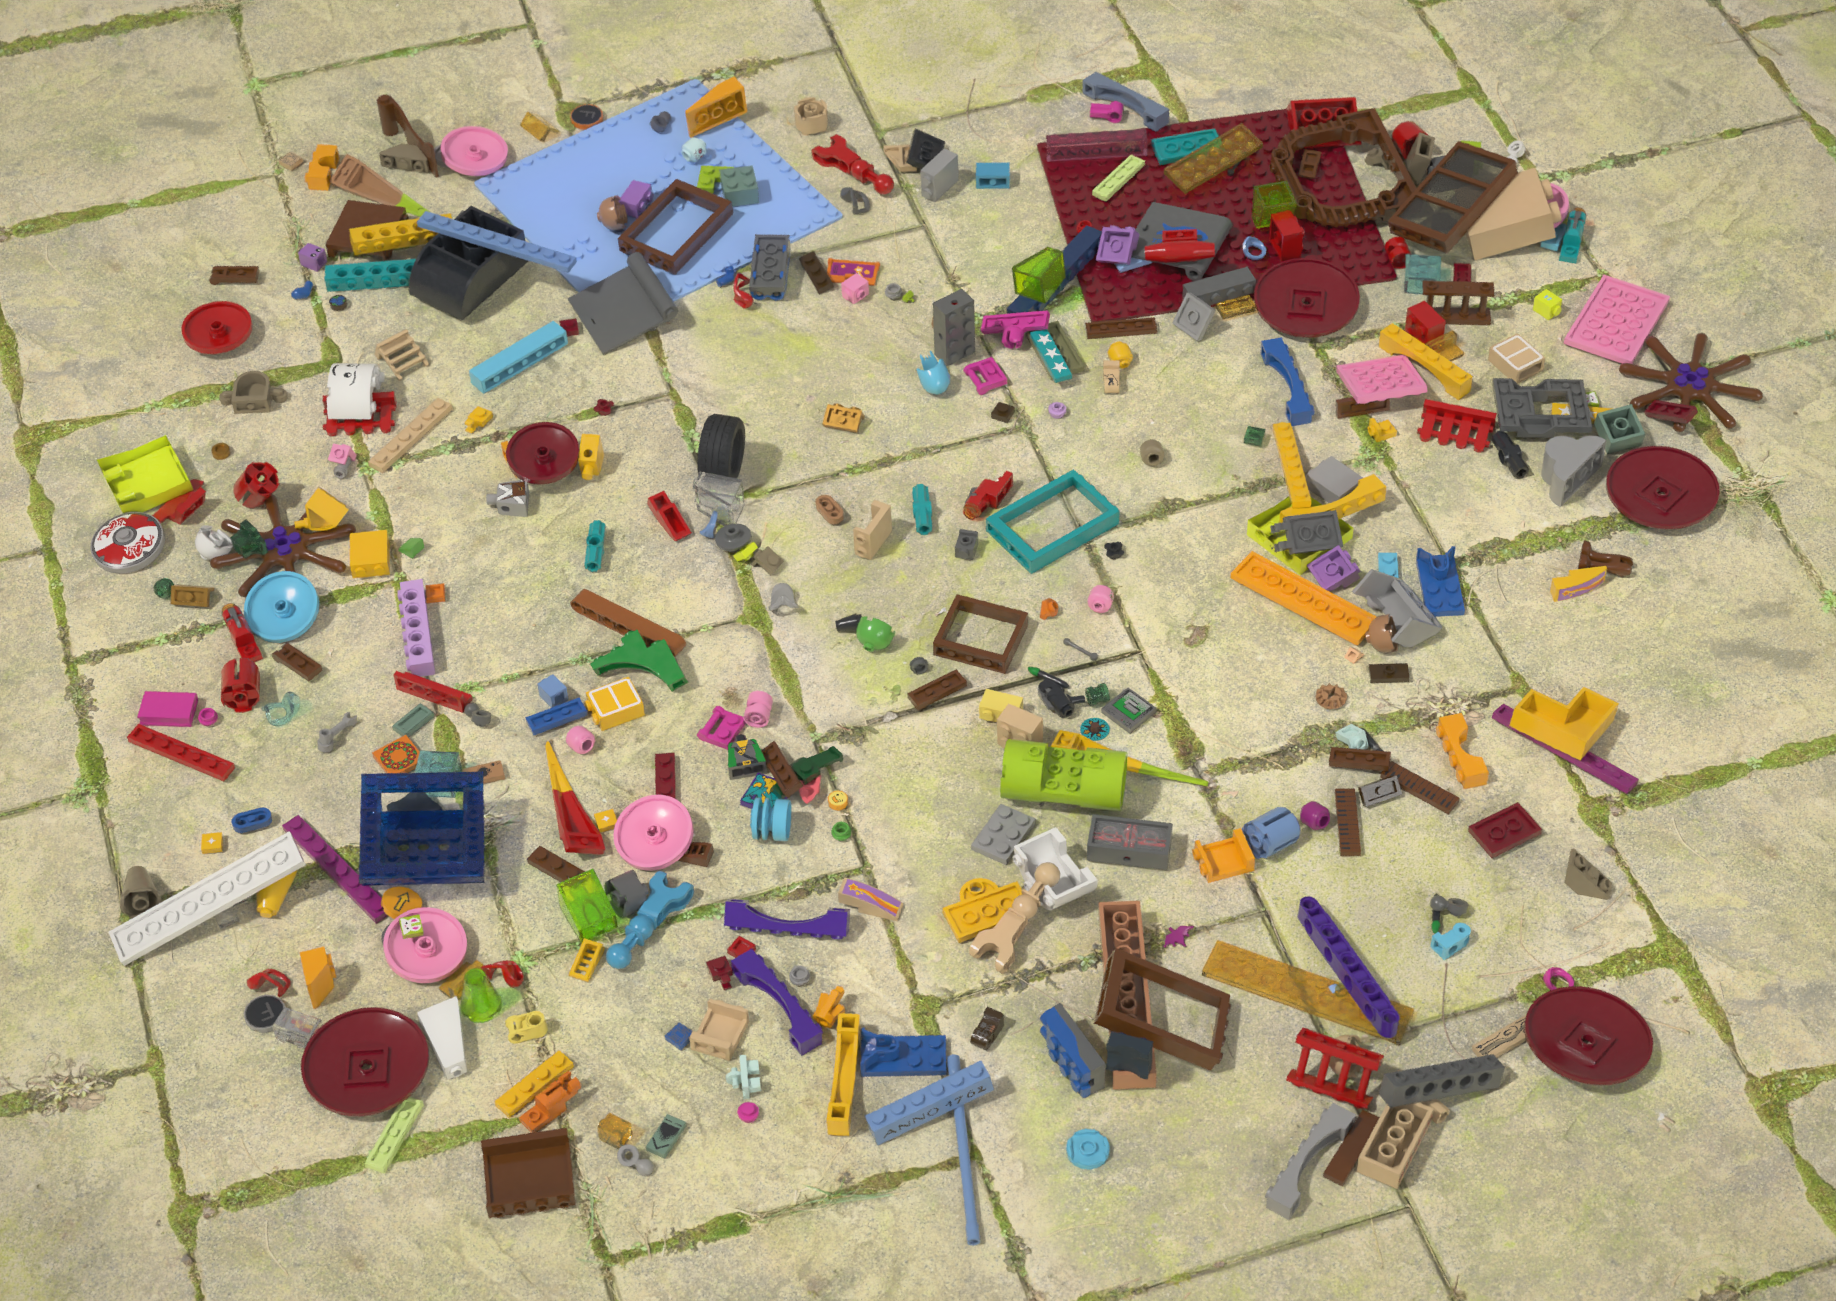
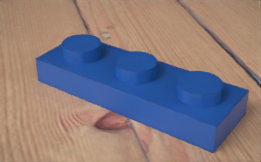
(556, 716)

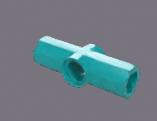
(922, 509)
(595, 546)

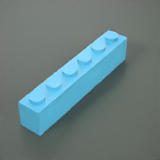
(518, 357)

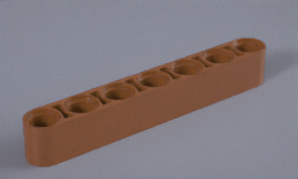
(623, 620)

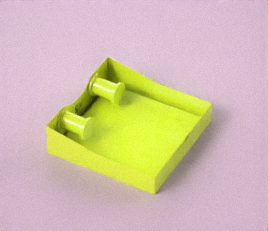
(145, 476)
(1260, 531)

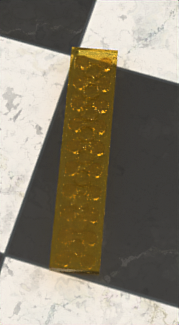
(1294, 988)

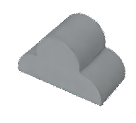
(1570, 464)

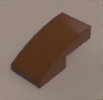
(1309, 164)

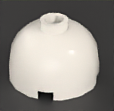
(212, 543)

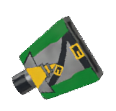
(745, 758)

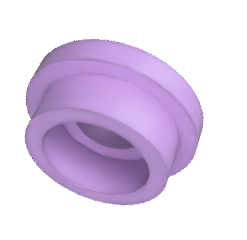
(1057, 410)

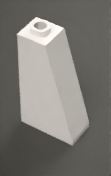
(445, 1035)

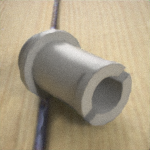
(340, 471)

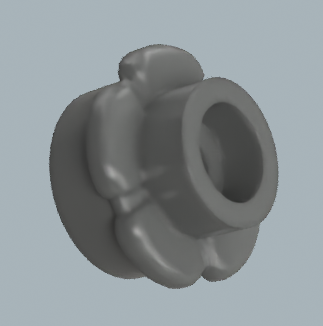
(919, 665)

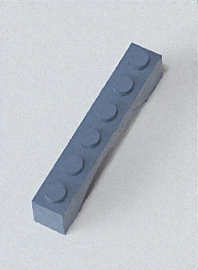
(1102, 87)

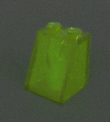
(1269, 200)
(1039, 274)
(586, 906)

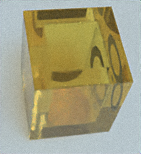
(614, 1131)

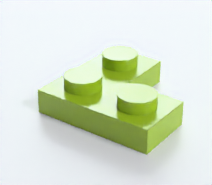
(709, 176)

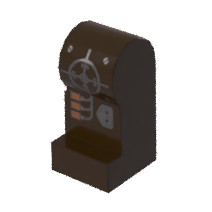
(988, 1028)

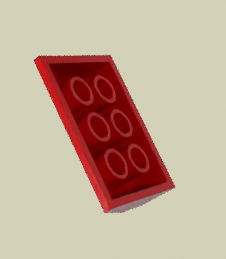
(1320, 110)

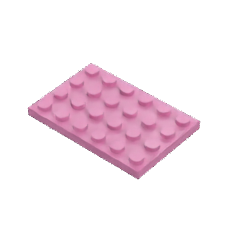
(1616, 320)

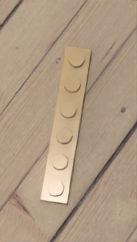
(410, 435)

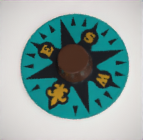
(1095, 729)

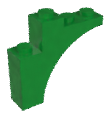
(635, 654)

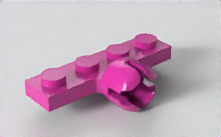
(1015, 325)

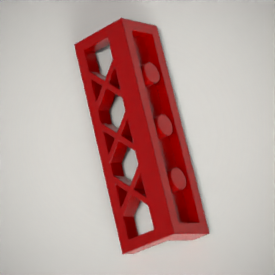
(432, 691)

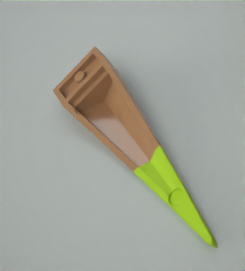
(362, 181)

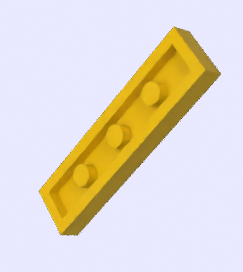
(533, 1084)

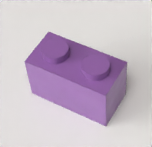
(636, 198)

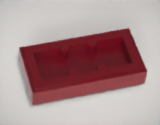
(1462, 272)

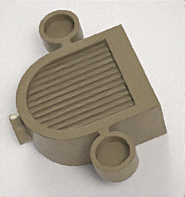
(252, 394)

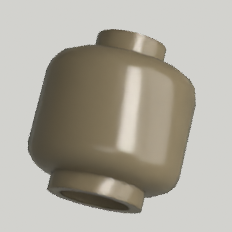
(1152, 452)

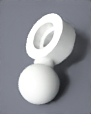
(1516, 149)

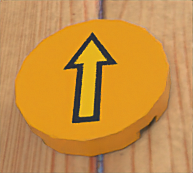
(400, 900)

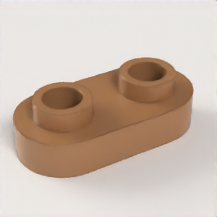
(832, 512)

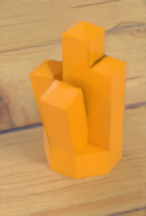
(828, 1007)

